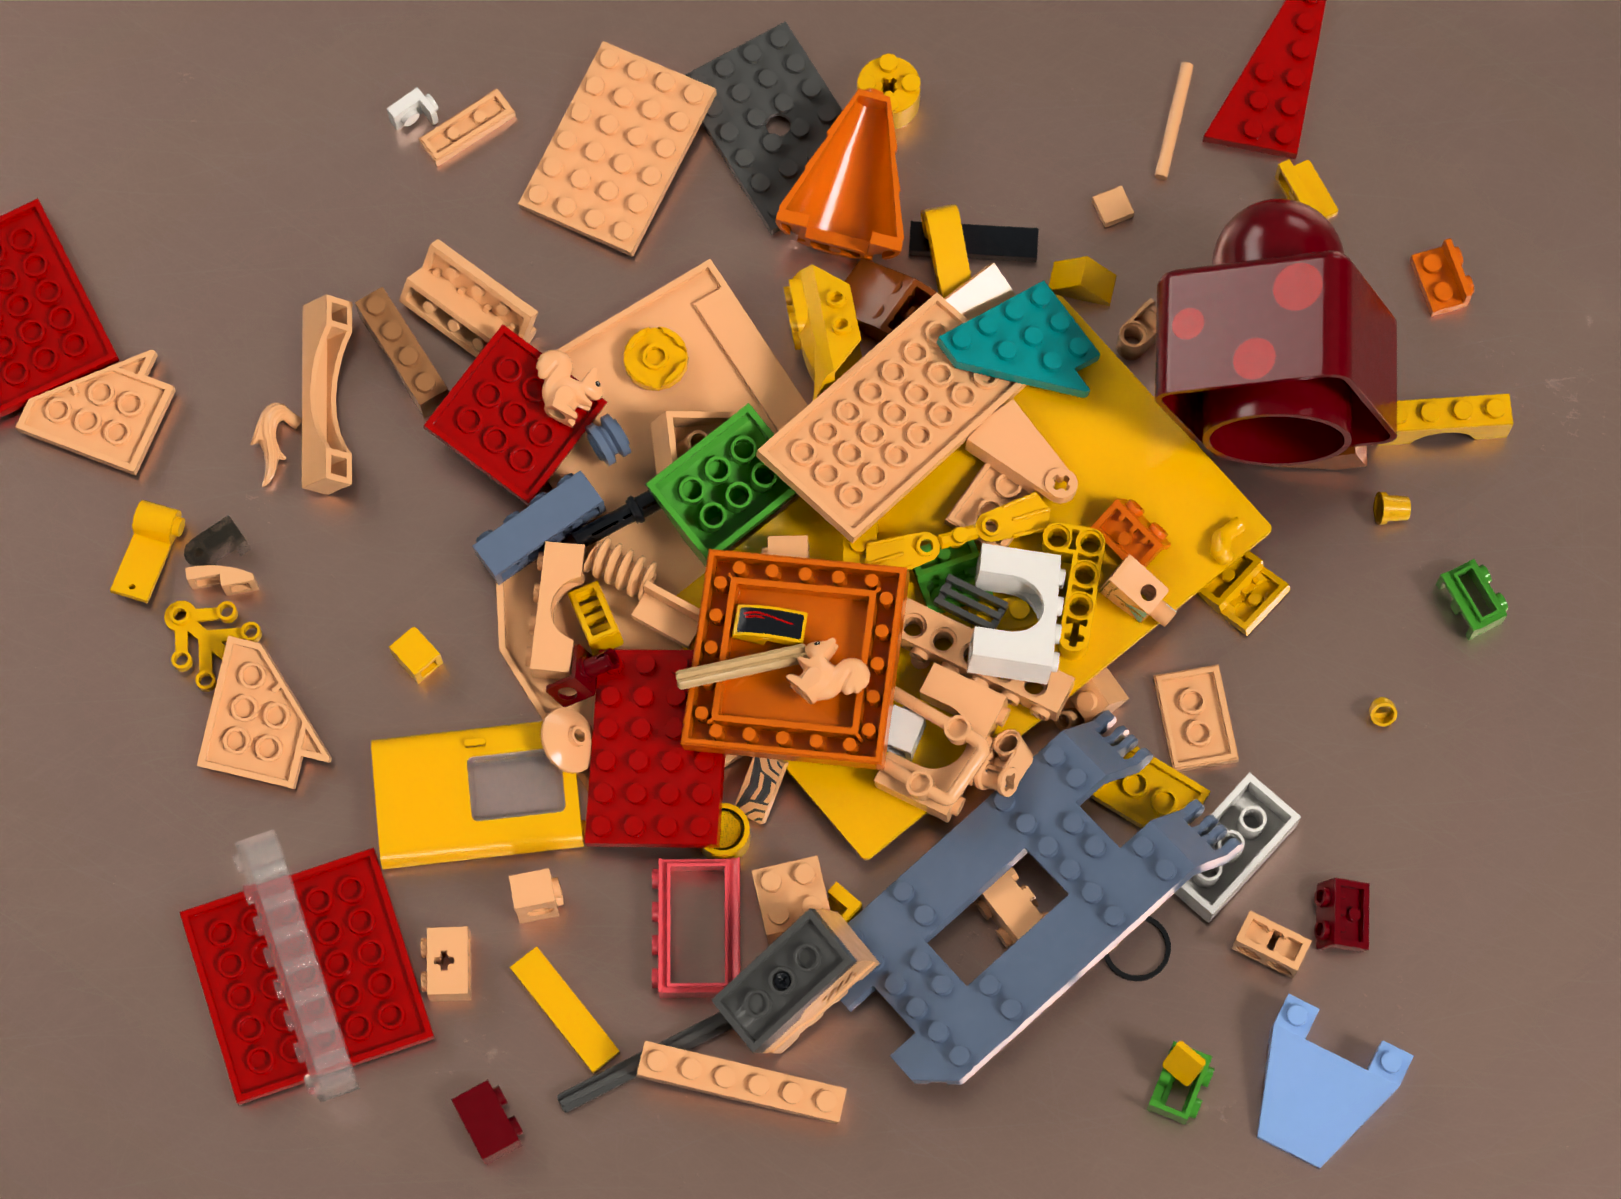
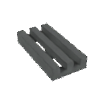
(952, 581)

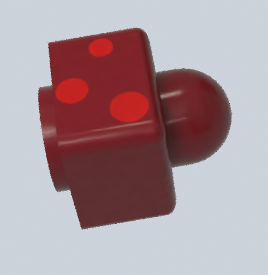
(1276, 344)

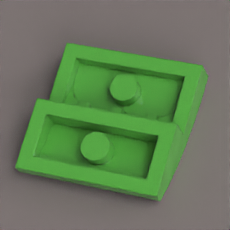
(957, 562)

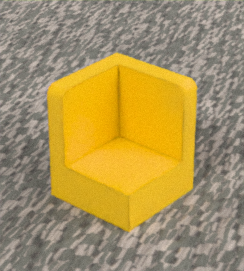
(416, 654)
(843, 902)

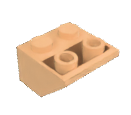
(1092, 700)

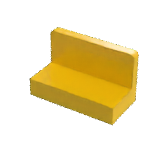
(1304, 185)

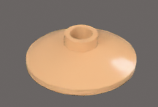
(567, 740)

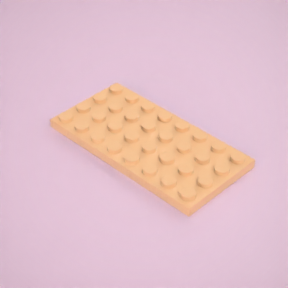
(884, 423)

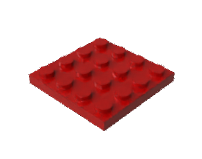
(500, 419)

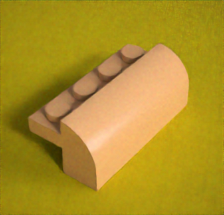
(464, 300)

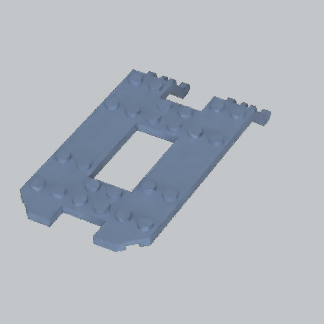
(1106, 900)

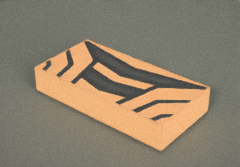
(761, 787)

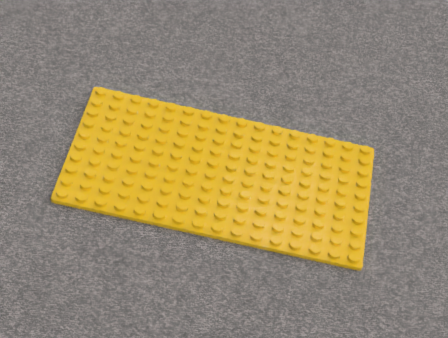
(1117, 449)

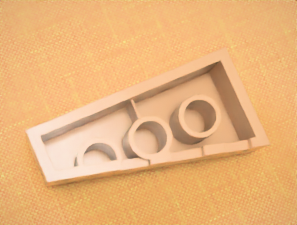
(1010, 908)

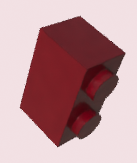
(487, 1122)

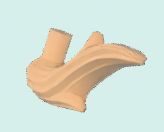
(266, 435)

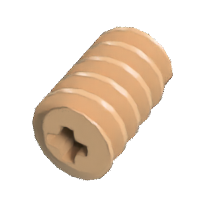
(620, 568)

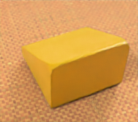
(1184, 1063)

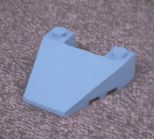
(1314, 1096)

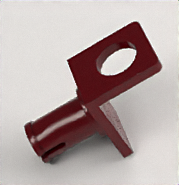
(583, 675)

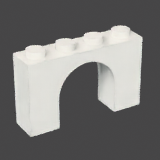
(1037, 580)

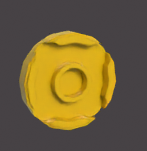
(655, 358)

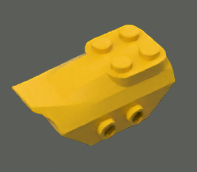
(823, 325)

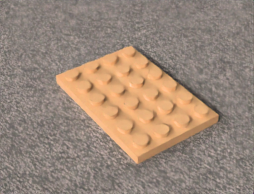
(617, 148)

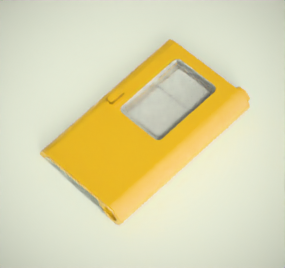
(472, 802)

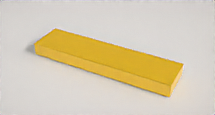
(565, 1010)

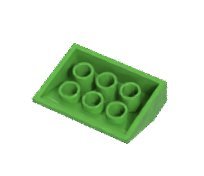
(721, 486)

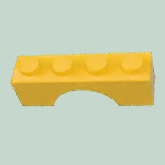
(1472, 415)

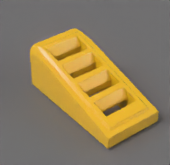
(602, 636)

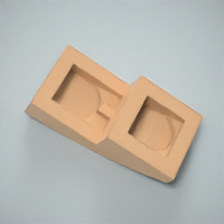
(231, 579)

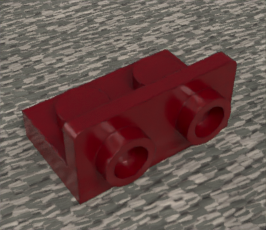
(1342, 915)

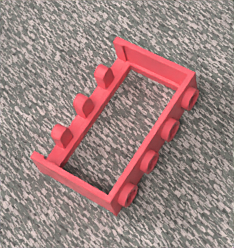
(662, 914)

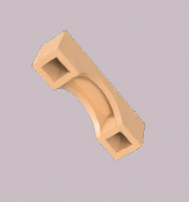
(561, 572)

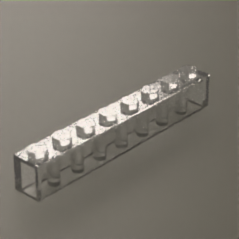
(297, 966)

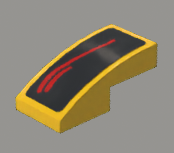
(769, 623)

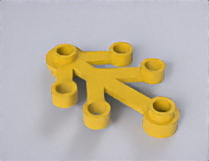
(209, 640)

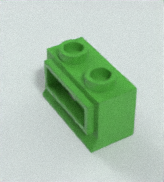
(1464, 604)
(1192, 1103)

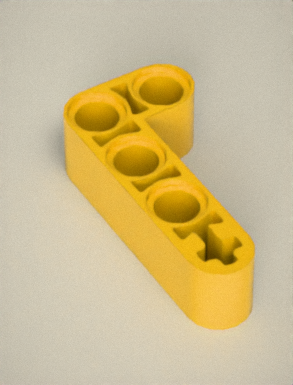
(947, 247)
(1076, 592)

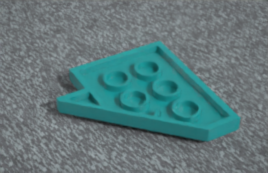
(1024, 342)

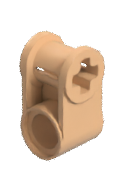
(1140, 326)
(1005, 764)

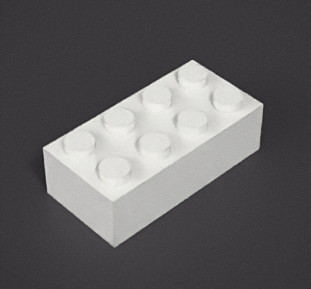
(1260, 824)

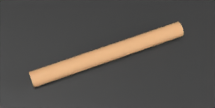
(1174, 121)

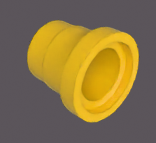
(1391, 508)

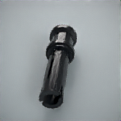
(634, 510)

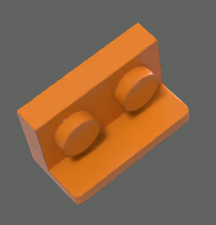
(1442, 278)
(1130, 532)

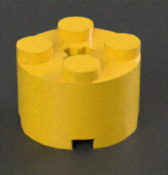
(898, 81)

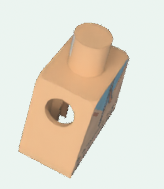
(1127, 585)

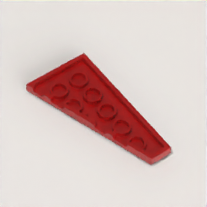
(1272, 92)

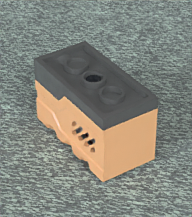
(795, 981)

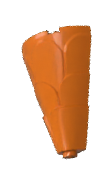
(850, 186)

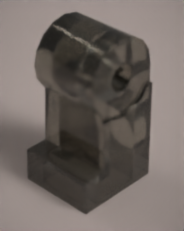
(215, 544)

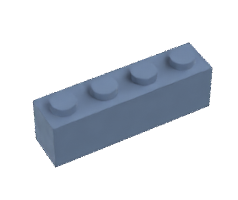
(548, 518)

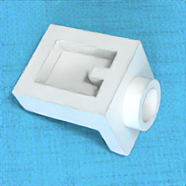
(408, 109)

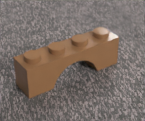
(403, 351)

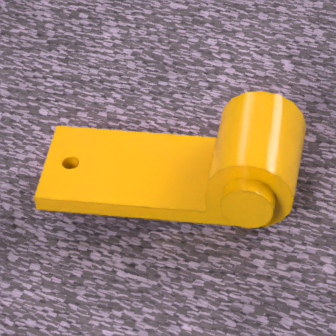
(153, 536)

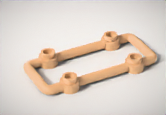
(958, 732)

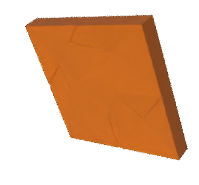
(760, 711)

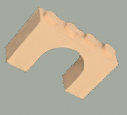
(956, 696)

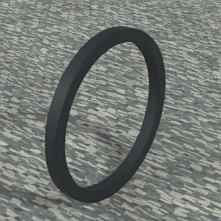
(1150, 975)

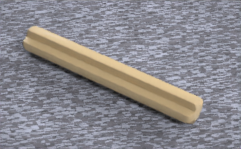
(740, 666)

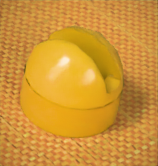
(1380, 713)

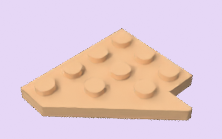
(103, 414)
(257, 721)

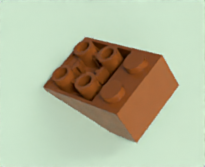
(884, 297)

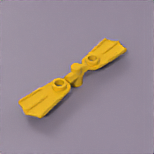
(1015, 519)

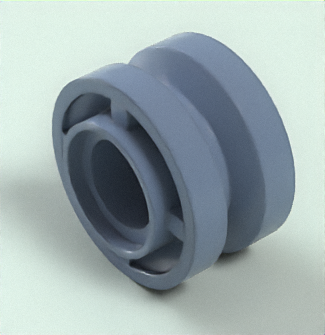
(608, 439)

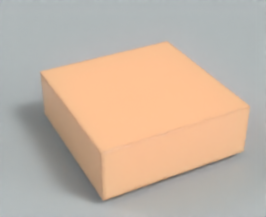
(1113, 206)

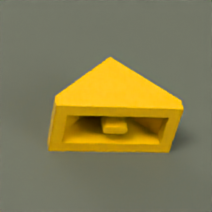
(1083, 280)

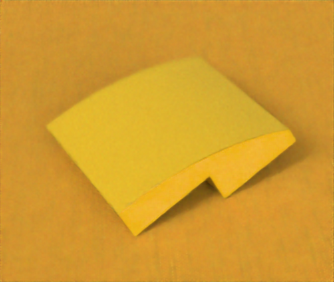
(1245, 593)

